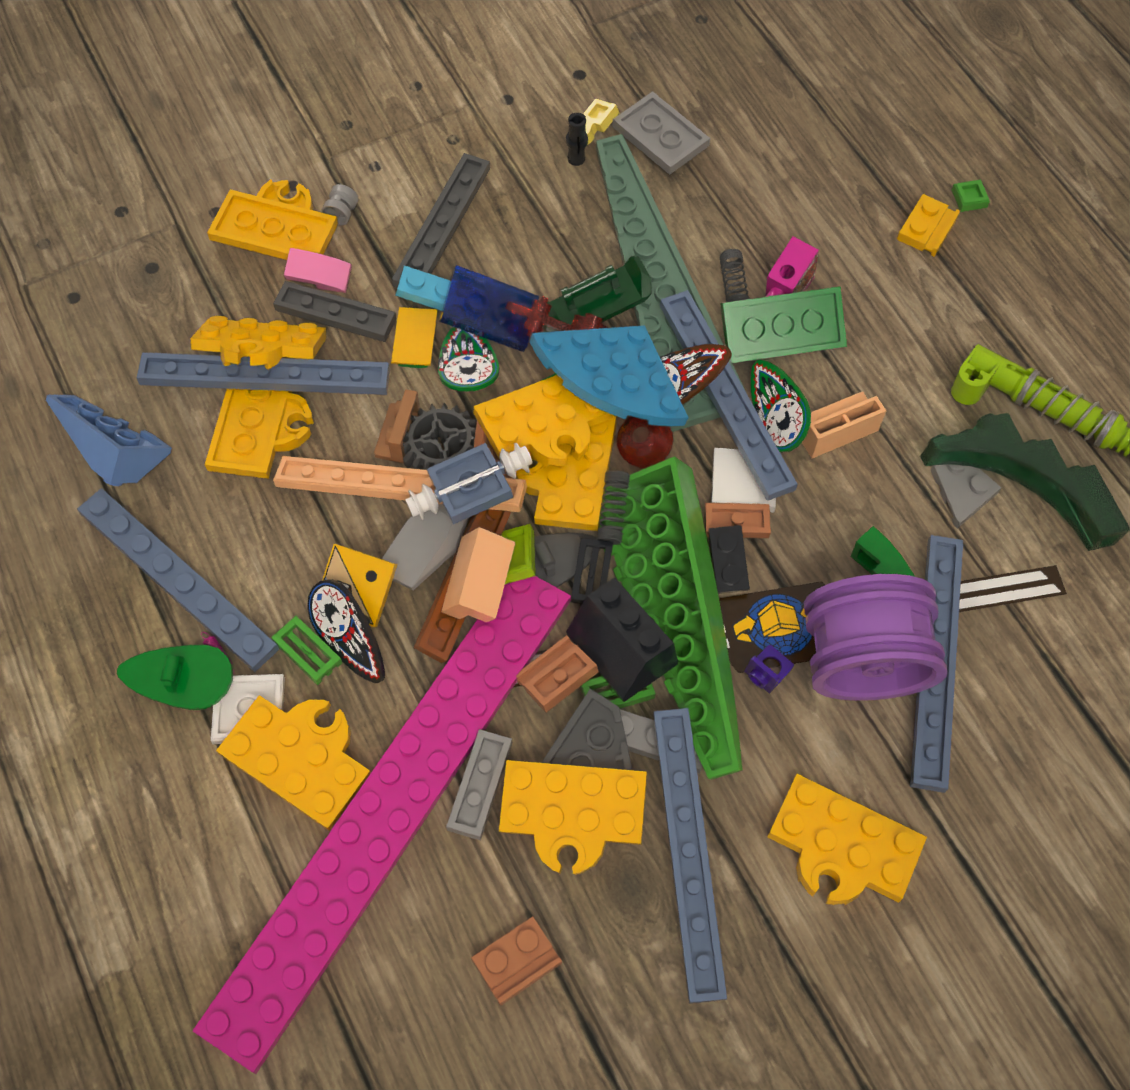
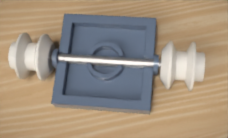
(469, 482)

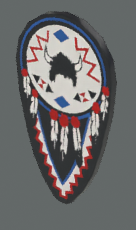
(345, 629)

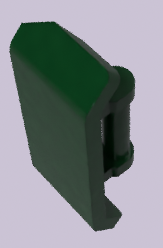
(604, 293)

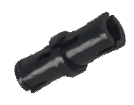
(576, 139)

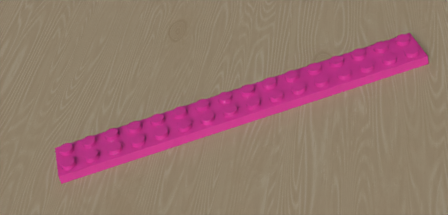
(377, 827)

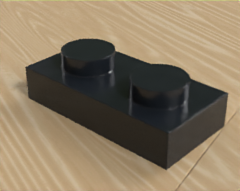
(728, 559)

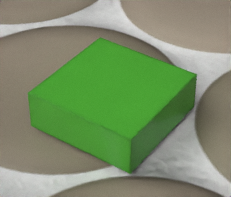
(970, 195)

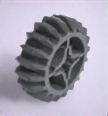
(452, 427)

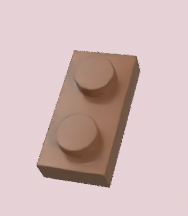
(752, 518)

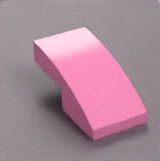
(317, 269)

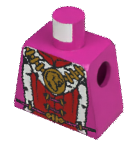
(793, 269)

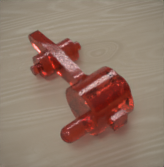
(538, 317)

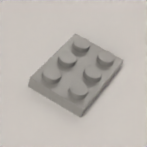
(661, 132)

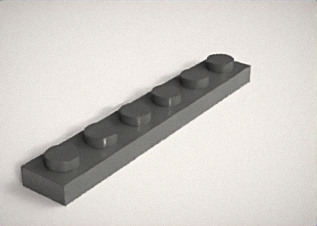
(445, 216)

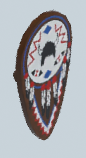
(695, 368)

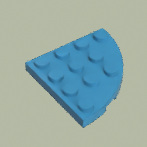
(613, 372)

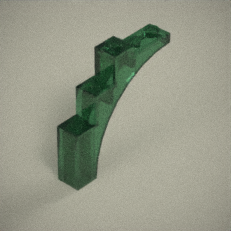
(1037, 465)

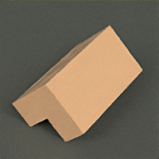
(843, 423)
(478, 575)

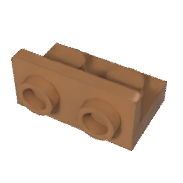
(395, 426)

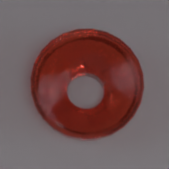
(648, 452)

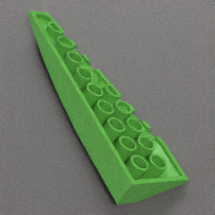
(672, 577)

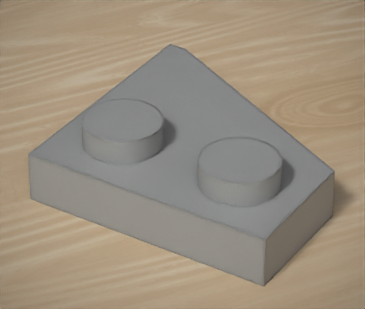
(964, 489)

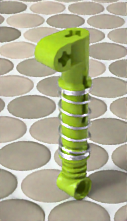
(1041, 394)

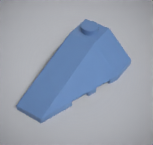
(107, 442)

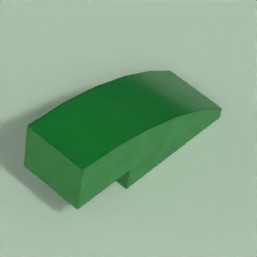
(879, 555)

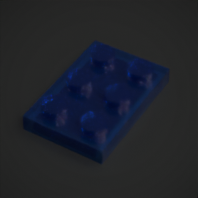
(479, 304)

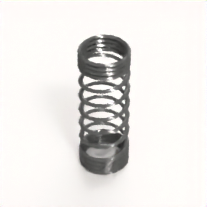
(731, 253)
(620, 480)

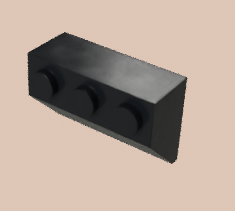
(622, 640)

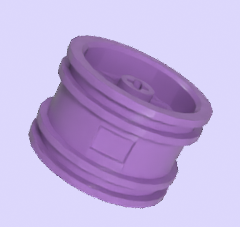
(874, 637)

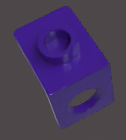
(762, 675)

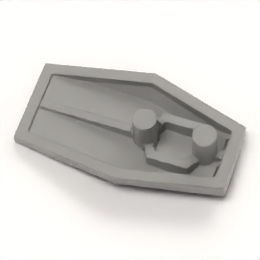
(424, 546)

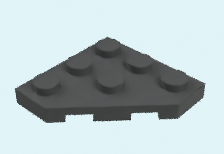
(592, 737)

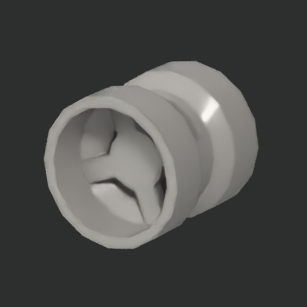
(340, 203)

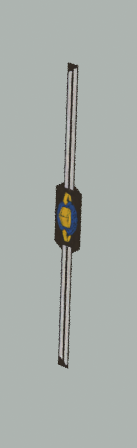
(779, 615)

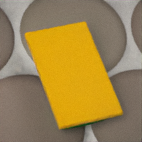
(414, 337)

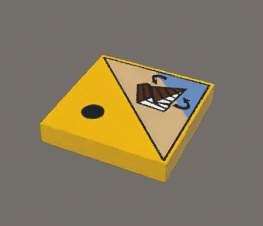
(364, 576)

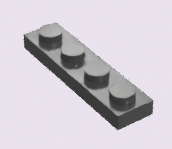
(335, 311)

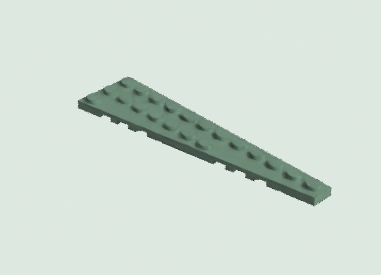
(645, 235)

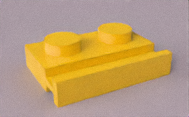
(928, 225)

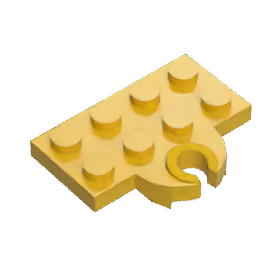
(271, 222)
(260, 341)
(541, 420)
(254, 428)
(573, 493)
(297, 757)
(573, 809)
(845, 843)

